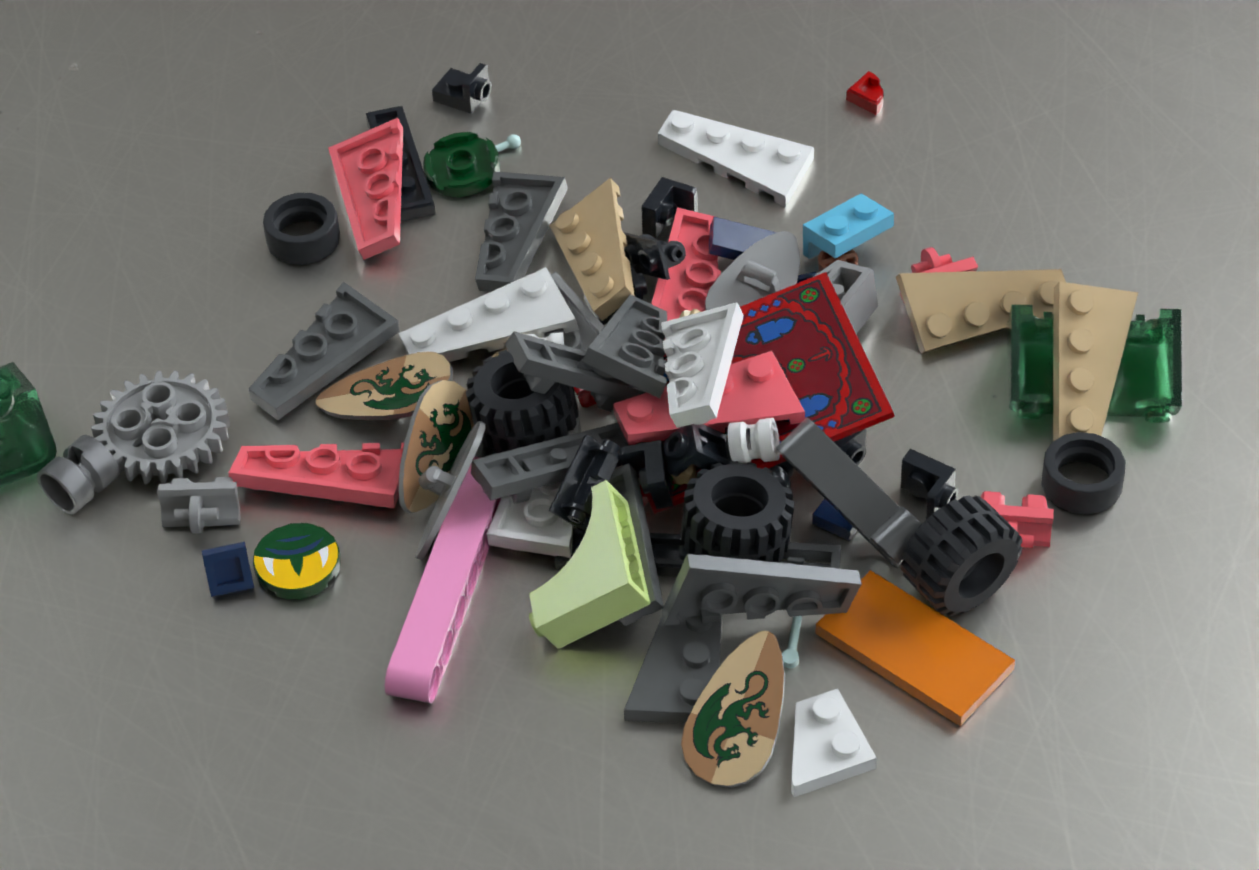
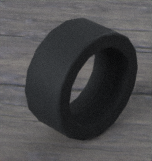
(304, 248)
(1088, 449)

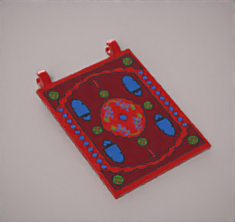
(818, 356)

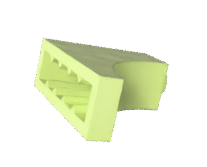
(599, 580)

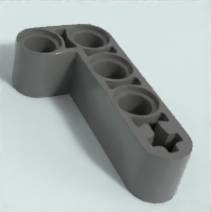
(849, 490)

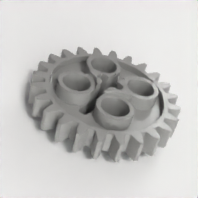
(162, 426)

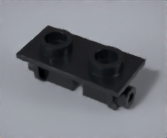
(653, 255)
(589, 467)

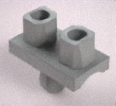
(199, 503)

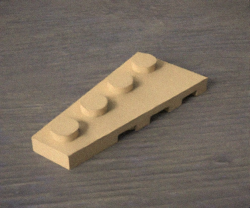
(595, 248)
(971, 304)
(1087, 353)

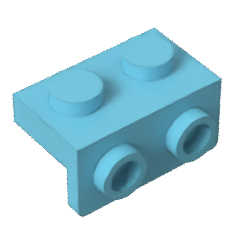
(845, 227)

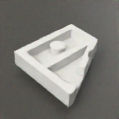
(827, 744)

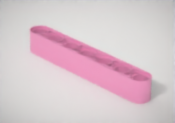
(442, 596)

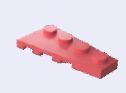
(371, 185)

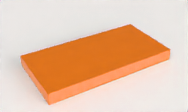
(917, 648)

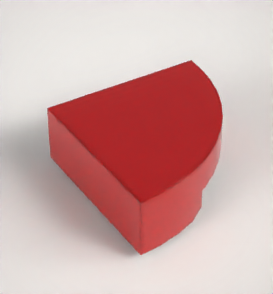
(867, 93)

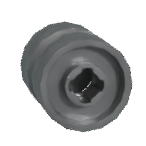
(72, 479)

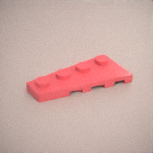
(695, 274)
(752, 392)
(324, 472)

